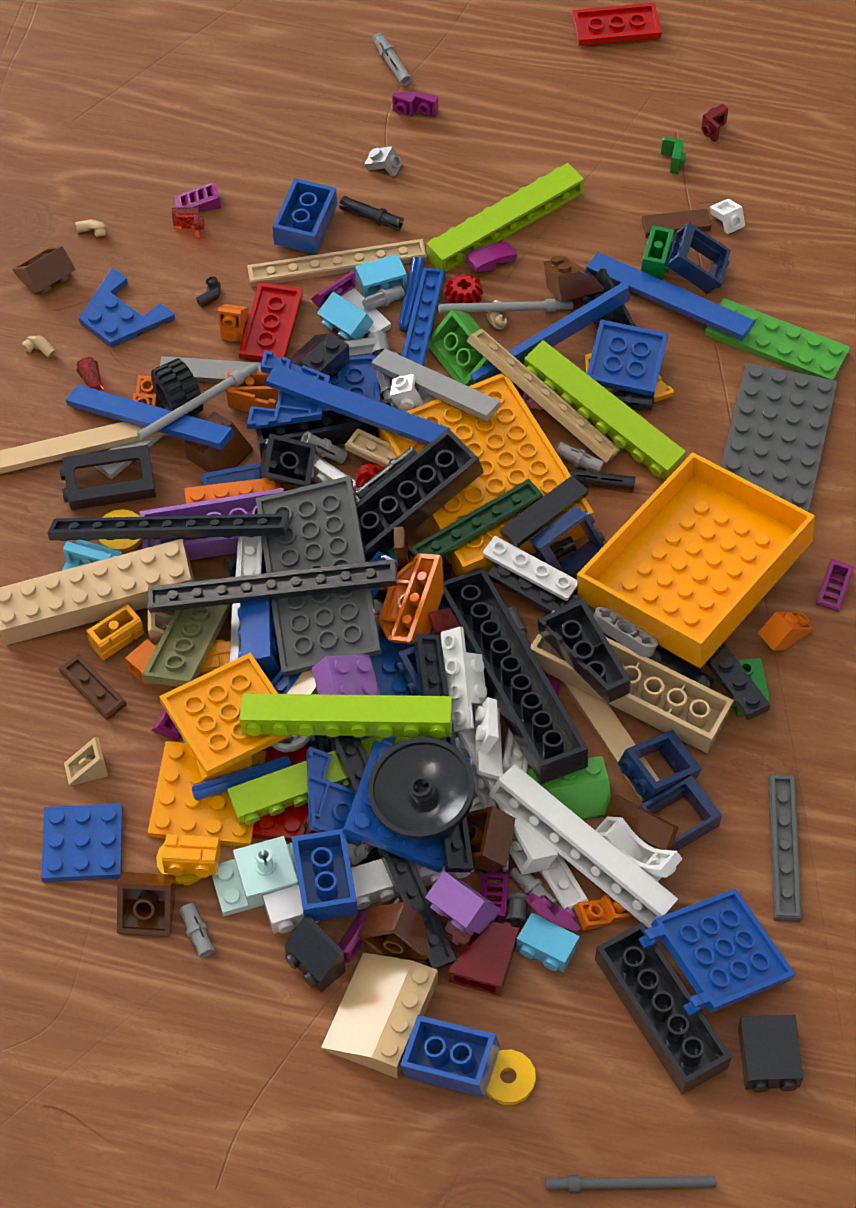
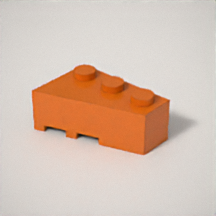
(252, 393)

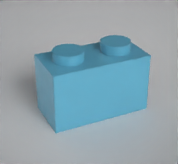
(380, 275)
(344, 317)
(547, 943)

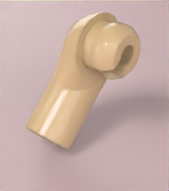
(90, 225)
(496, 319)
(36, 343)

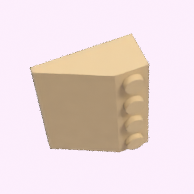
(380, 1011)

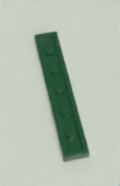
(479, 521)

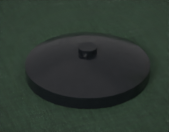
(421, 788)

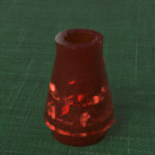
(89, 372)

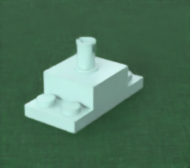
(254, 873)

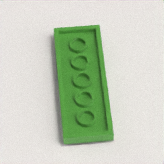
(785, 344)

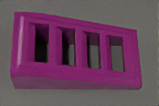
(208, 192)
(841, 568)
(503, 904)

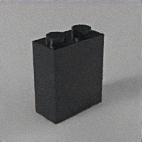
(770, 1053)

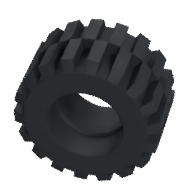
(175, 385)

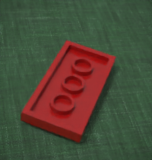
(616, 24)
(270, 321)
(291, 820)

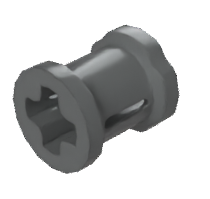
(517, 909)

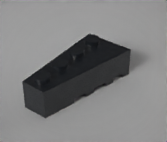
(586, 649)

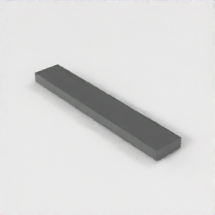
(784, 848)

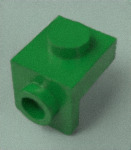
(674, 148)

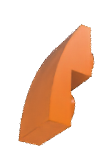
(145, 391)
(600, 913)

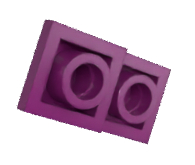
(409, 102)
(486, 257)
(559, 916)

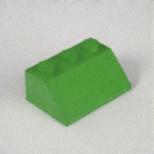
(453, 350)
(583, 791)

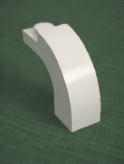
(653, 861)

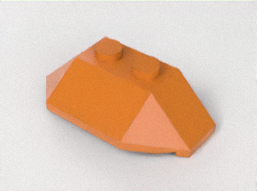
(409, 603)

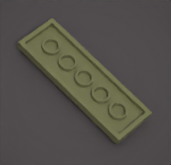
(185, 644)

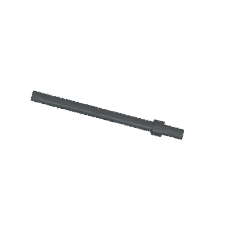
(575, 1183)

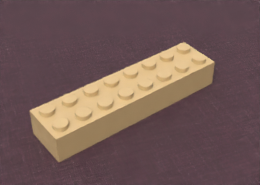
(89, 591)
(656, 696)

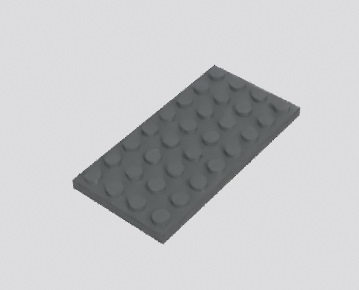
(779, 431)
(320, 534)

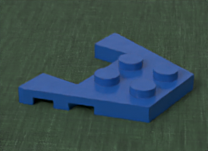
(115, 320)
(288, 407)
(327, 801)

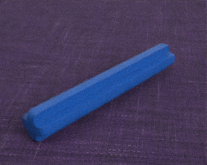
(410, 293)
(233, 779)

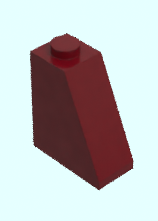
(487, 959)

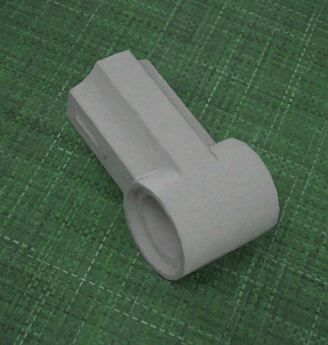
(373, 344)

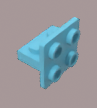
(85, 553)

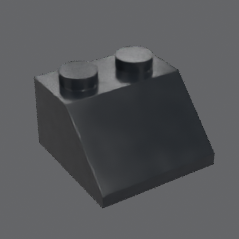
(324, 354)
(287, 460)
(314, 954)

